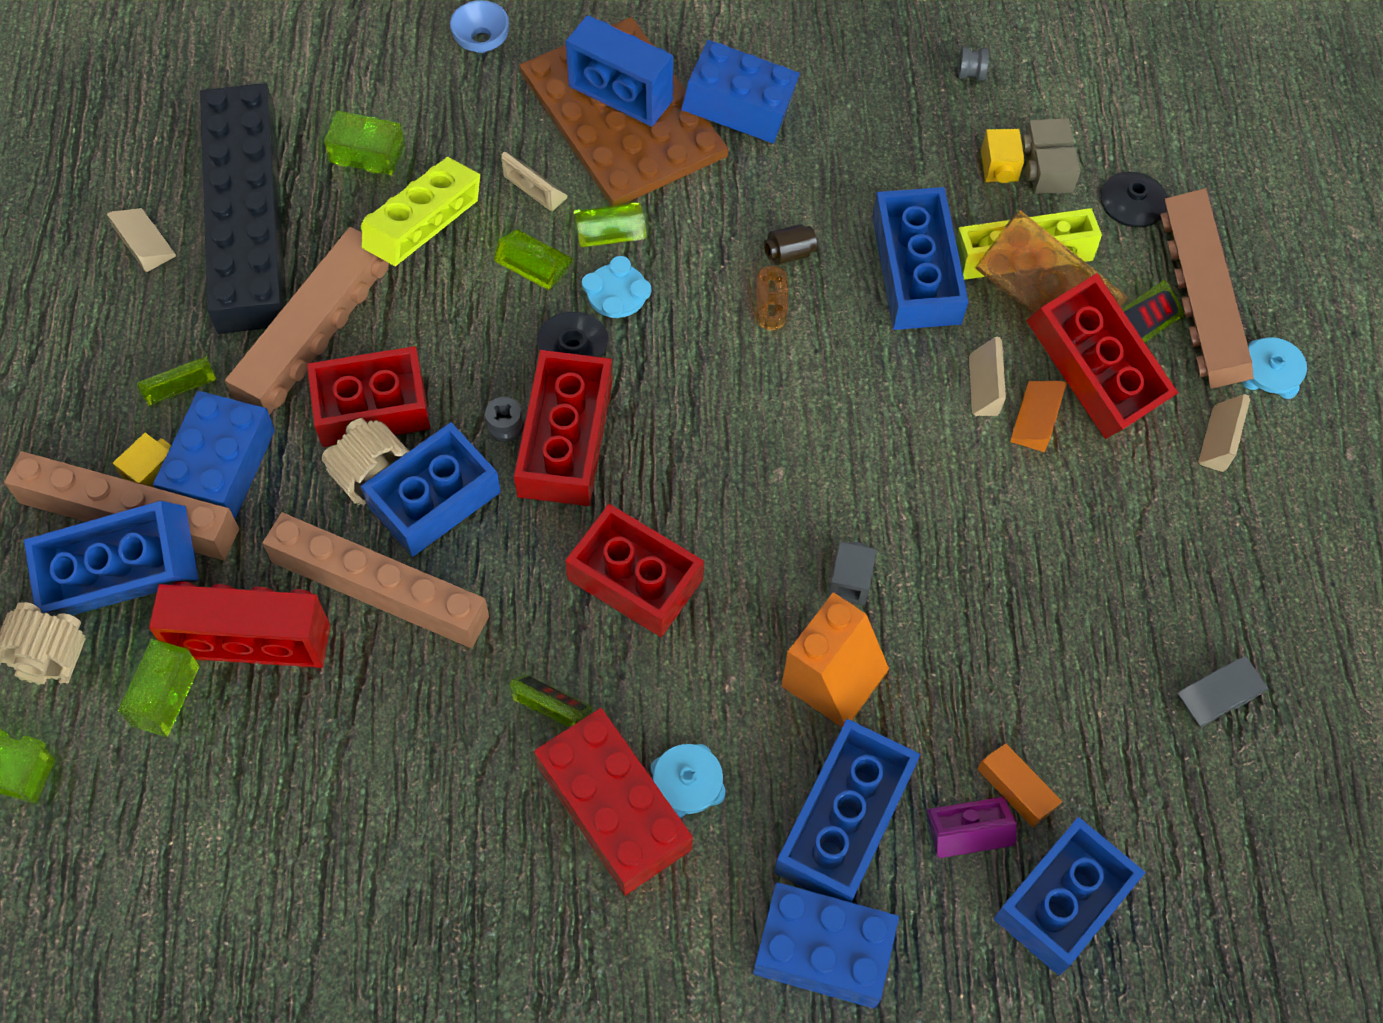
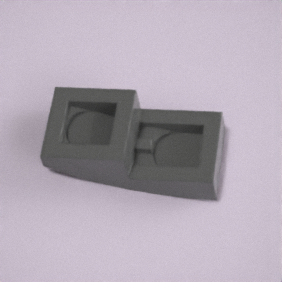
(1222, 691)

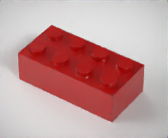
(1101, 356)
(564, 428)
(242, 624)
(613, 801)

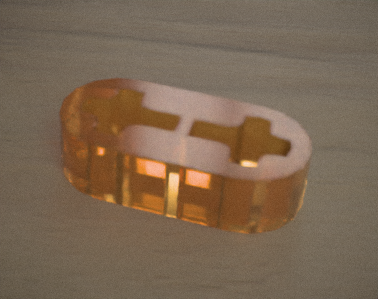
(764, 298)

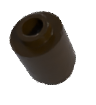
(790, 244)

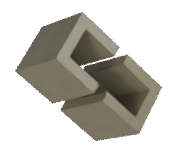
(1049, 162)

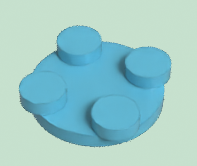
(616, 289)
(1276, 367)
(689, 778)

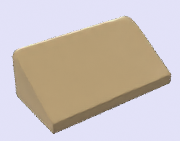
(532, 182)
(141, 237)
(987, 378)
(1224, 433)

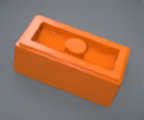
(1038, 414)
(1019, 785)

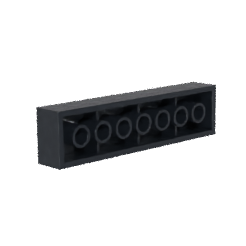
(242, 208)

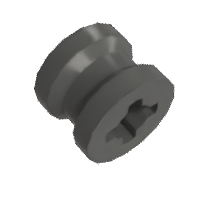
(973, 63)
(504, 428)

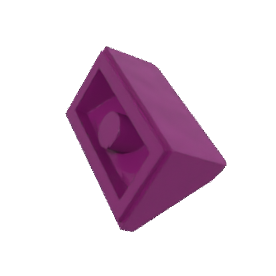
(972, 827)

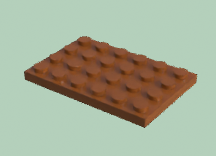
(616, 149)

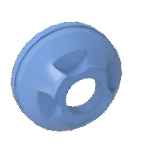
(478, 18)

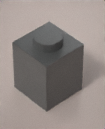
(853, 572)

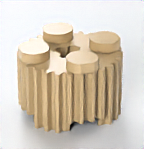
(361, 456)
(40, 644)

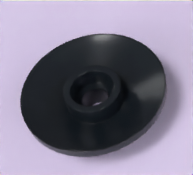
(1133, 199)
(573, 334)

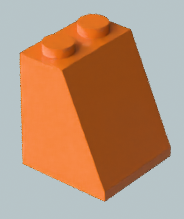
(835, 661)

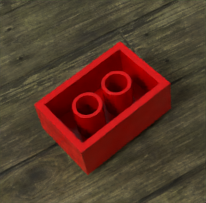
(370, 387)
(635, 570)

